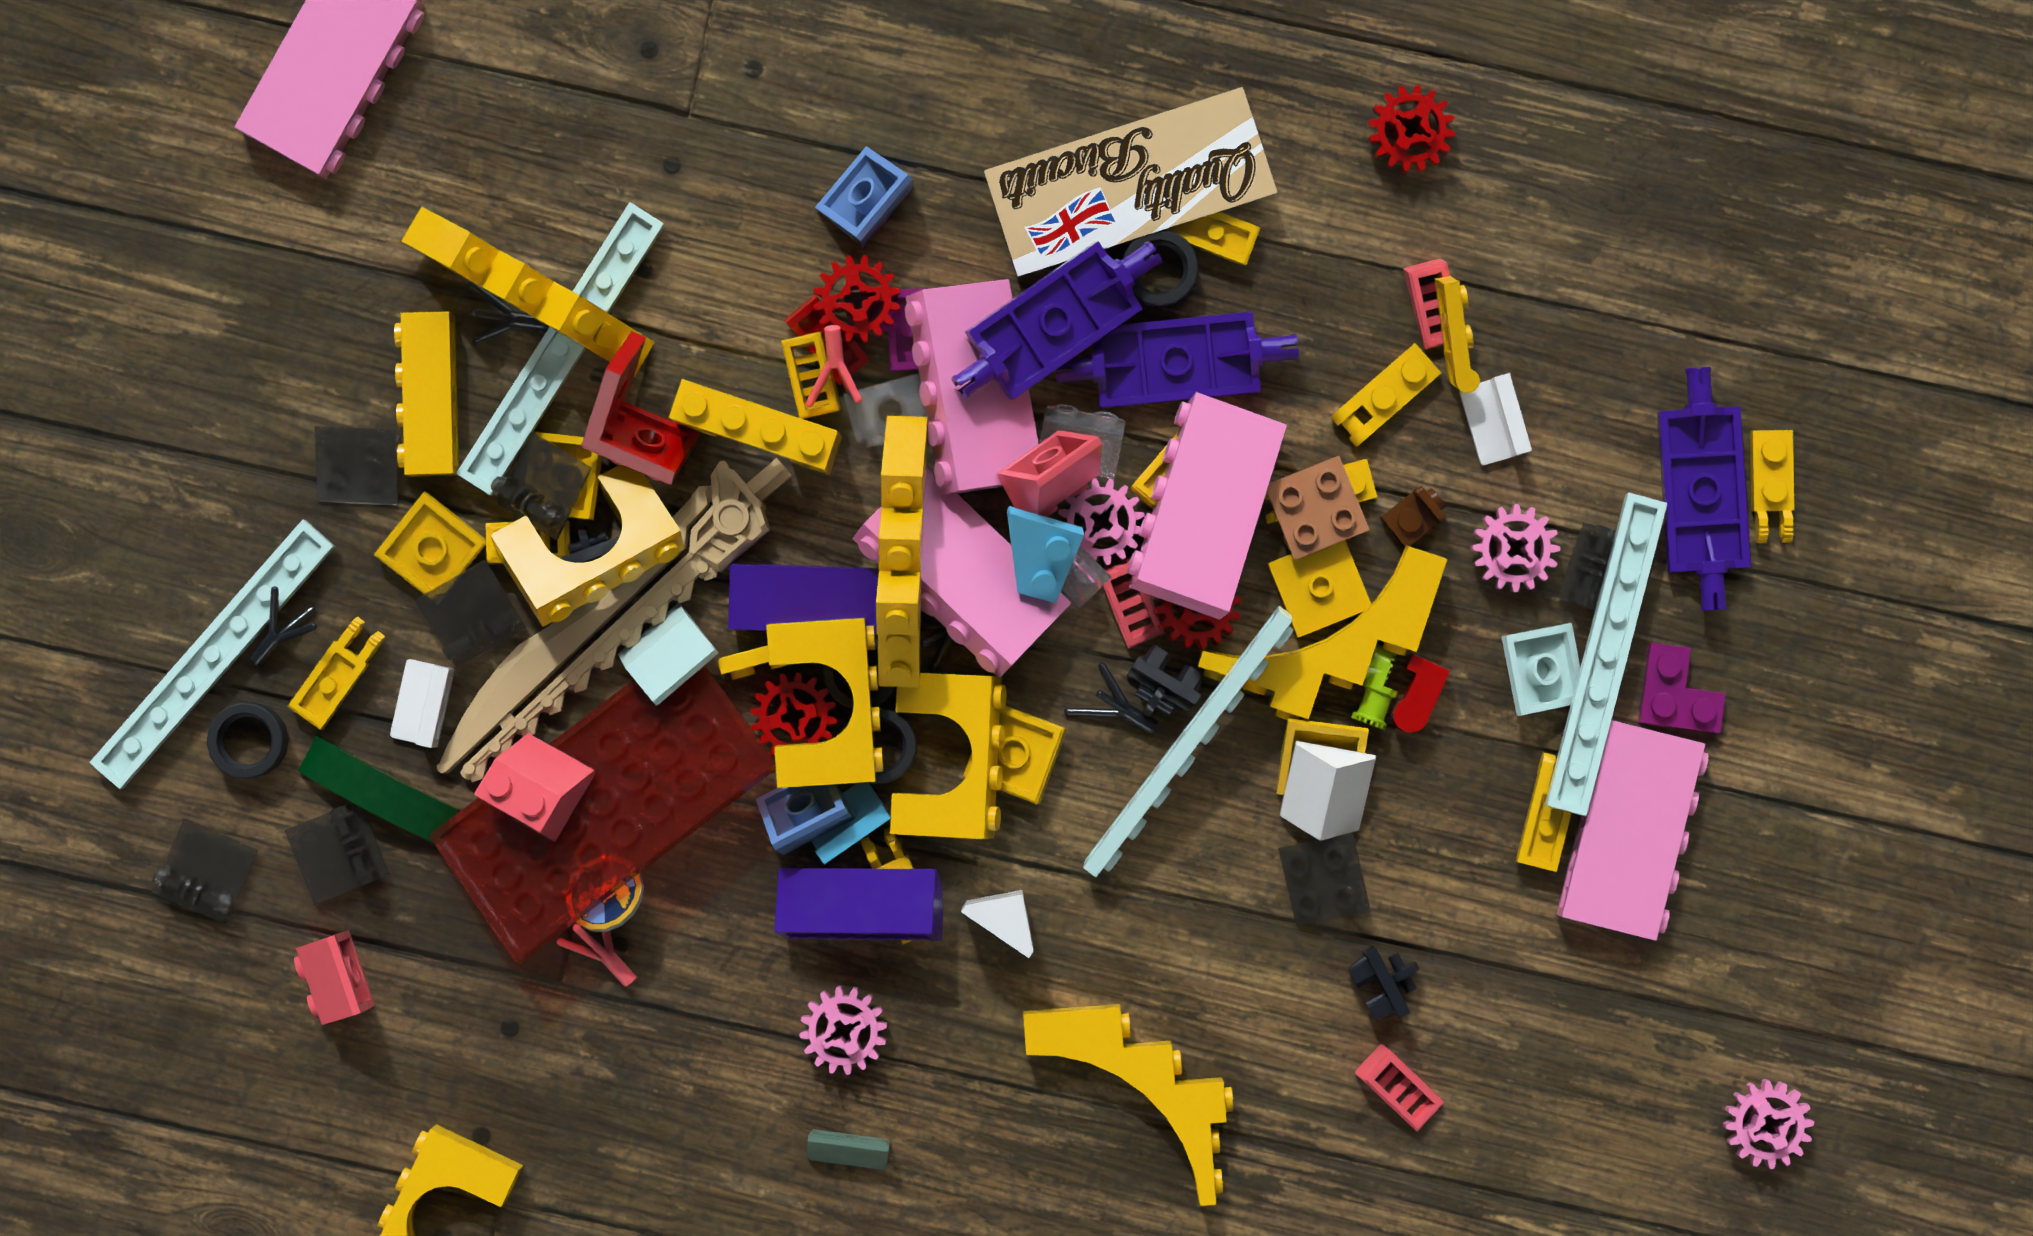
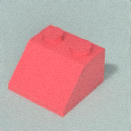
(1052, 472)
(535, 785)
(333, 978)

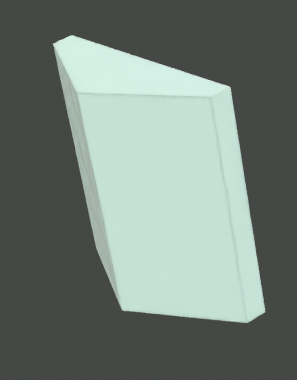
(668, 654)
(1542, 668)

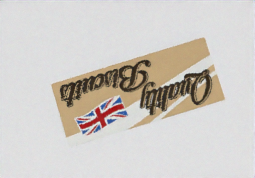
(1130, 181)

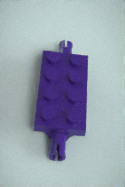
(1055, 319)
(1178, 359)
(1704, 489)

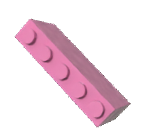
(327, 78)
(974, 434)
(1206, 505)
(971, 581)
(1633, 831)

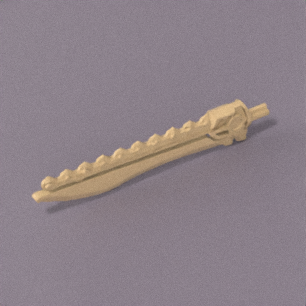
(716, 541)

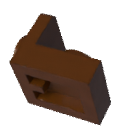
(1414, 515)

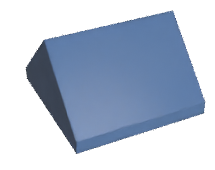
(865, 196)
(802, 814)

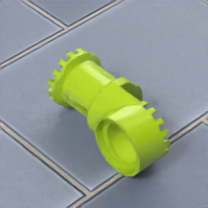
(1376, 695)

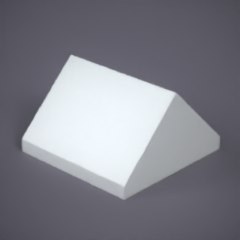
(1326, 789)
(1004, 917)

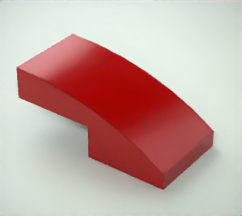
(806, 321)

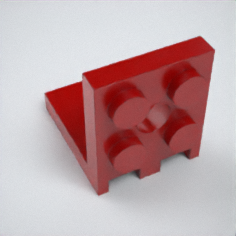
(630, 433)

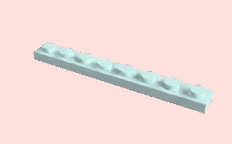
(558, 354)
(1606, 654)
(211, 655)
(1200, 729)

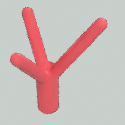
(834, 360)
(598, 952)

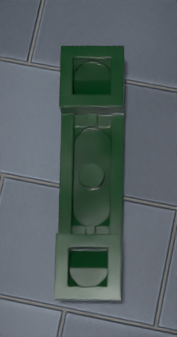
(375, 789)

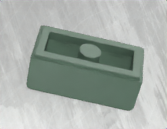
(848, 1149)

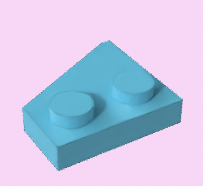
(1042, 552)

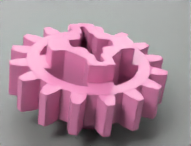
(1116, 533)
(1500, 534)
(851, 1046)
(1776, 1139)

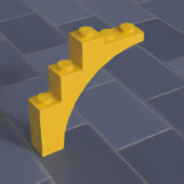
(519, 285)
(901, 551)
(1394, 617)
(1190, 1106)

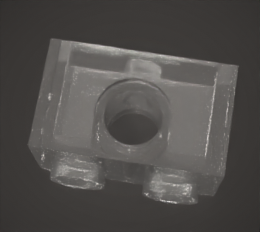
(865, 415)

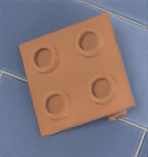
(1316, 508)

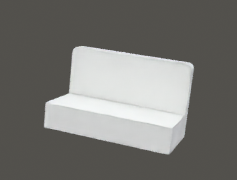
(1495, 420)
(422, 703)

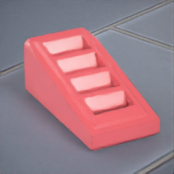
(1419, 306)
(1139, 635)
(1375, 1064)

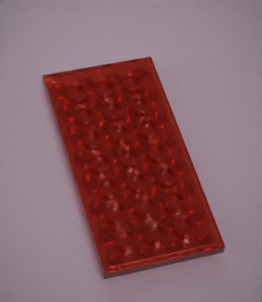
(653, 786)

